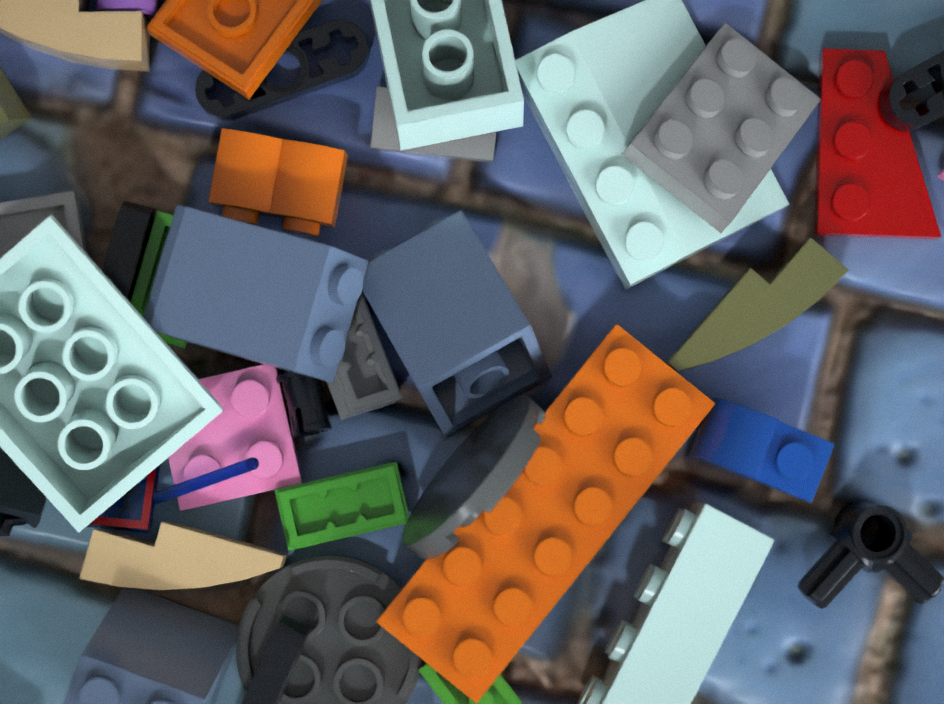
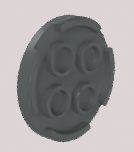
(474, 477)
(346, 652)

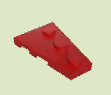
(865, 167)

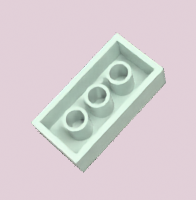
(447, 69)
(682, 610)

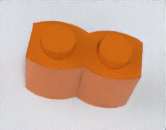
(278, 180)

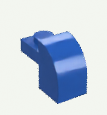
(761, 449)

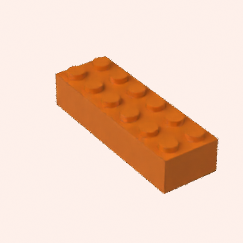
(511, 566)

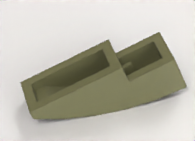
(758, 307)

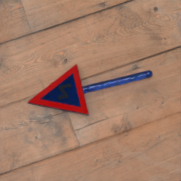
(136, 507)

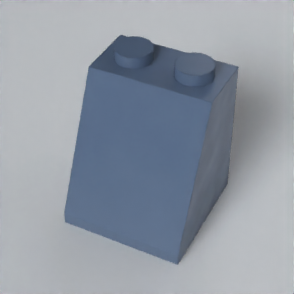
(255, 293)
(454, 323)
(153, 654)

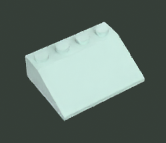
(591, 102)
(85, 379)

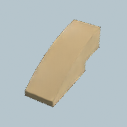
(79, 36)
(177, 560)

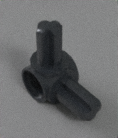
(887, 553)

